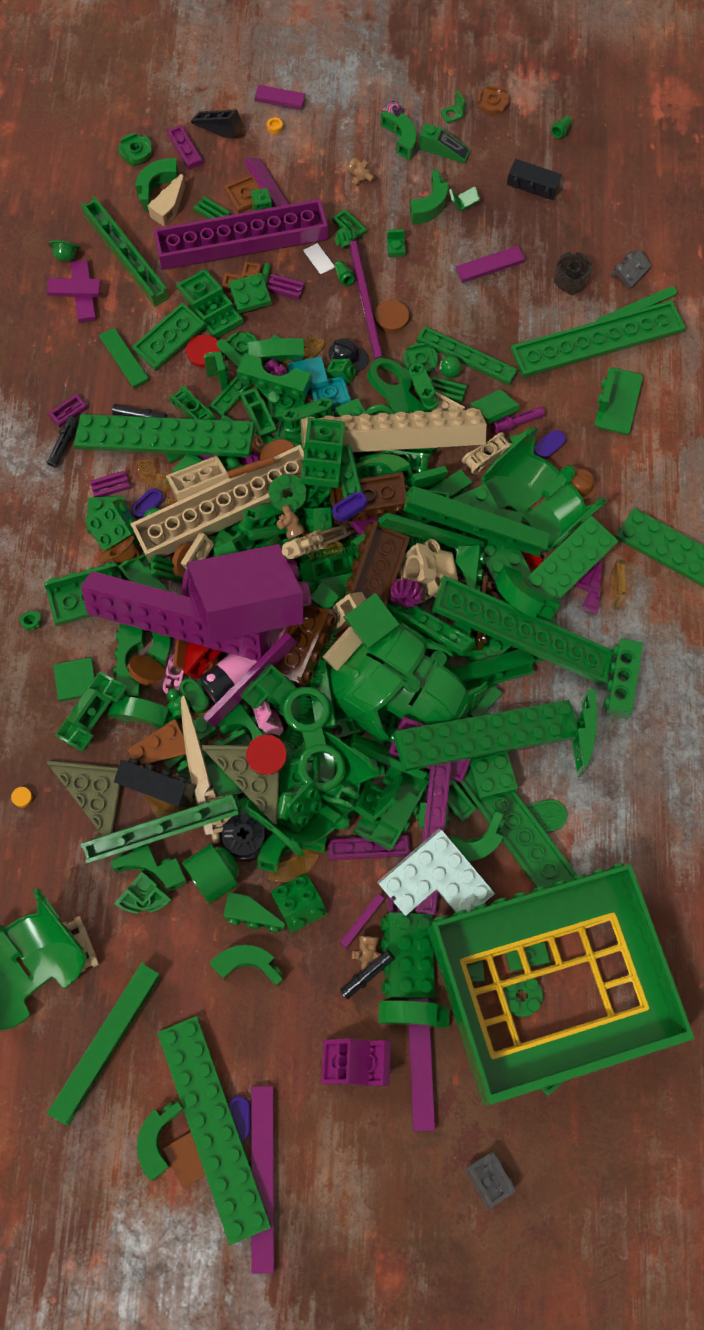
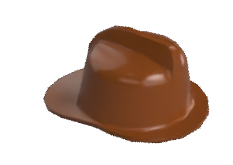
(584, 483)
(120, 552)

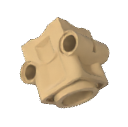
(427, 566)

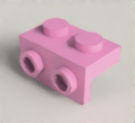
(268, 719)

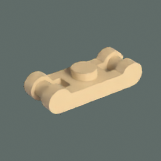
(84, 940)

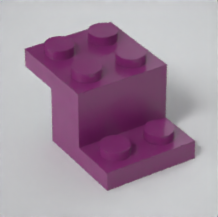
(356, 1062)

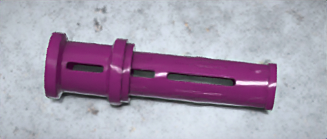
(509, 422)

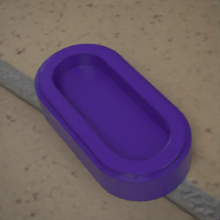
(549, 444)
(150, 499)
(350, 506)
(241, 1113)

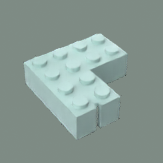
(433, 867)

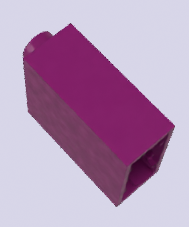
(247, 592)

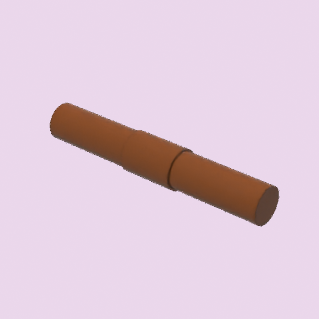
(251, 467)

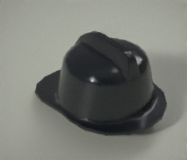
(346, 349)

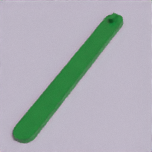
(643, 303)
(235, 358)

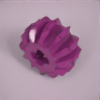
(406, 592)

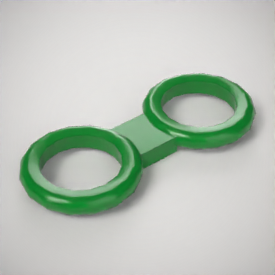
(314, 737)

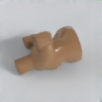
(360, 170)
(291, 522)
(367, 950)

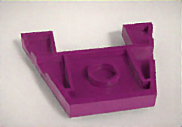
(591, 584)

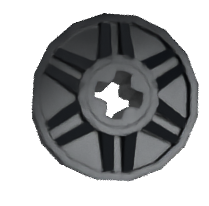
(243, 849)

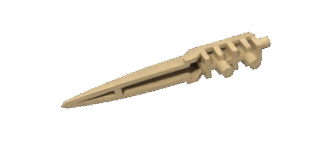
(315, 541)
(198, 770)

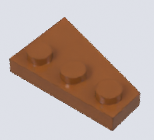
(160, 745)

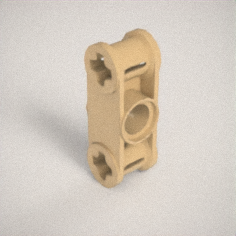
(478, 460)

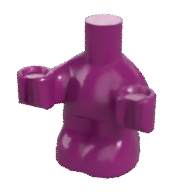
(274, 368)

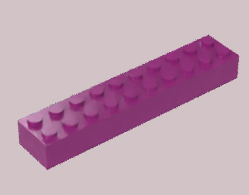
(241, 234)
(161, 613)

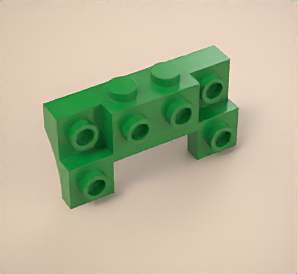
(139, 571)
(275, 688)
(88, 710)
(395, 820)

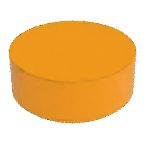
(274, 125)
(21, 797)

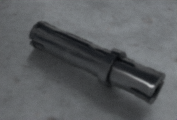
(121, 410)
(64, 437)
(360, 980)

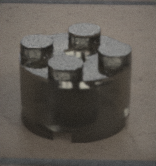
(572, 272)

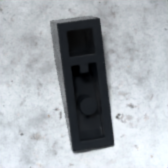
(221, 122)

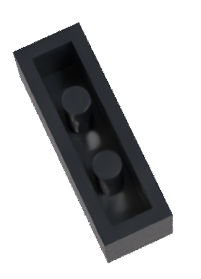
(534, 179)

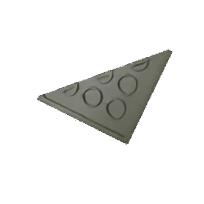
(259, 788)
(93, 791)

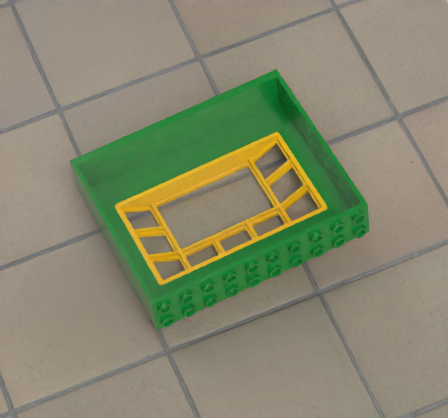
(543, 917)

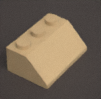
(196, 478)

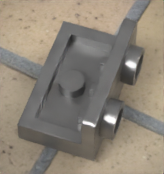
(631, 268)
(490, 1180)

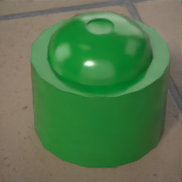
(212, 872)

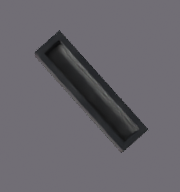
(154, 783)

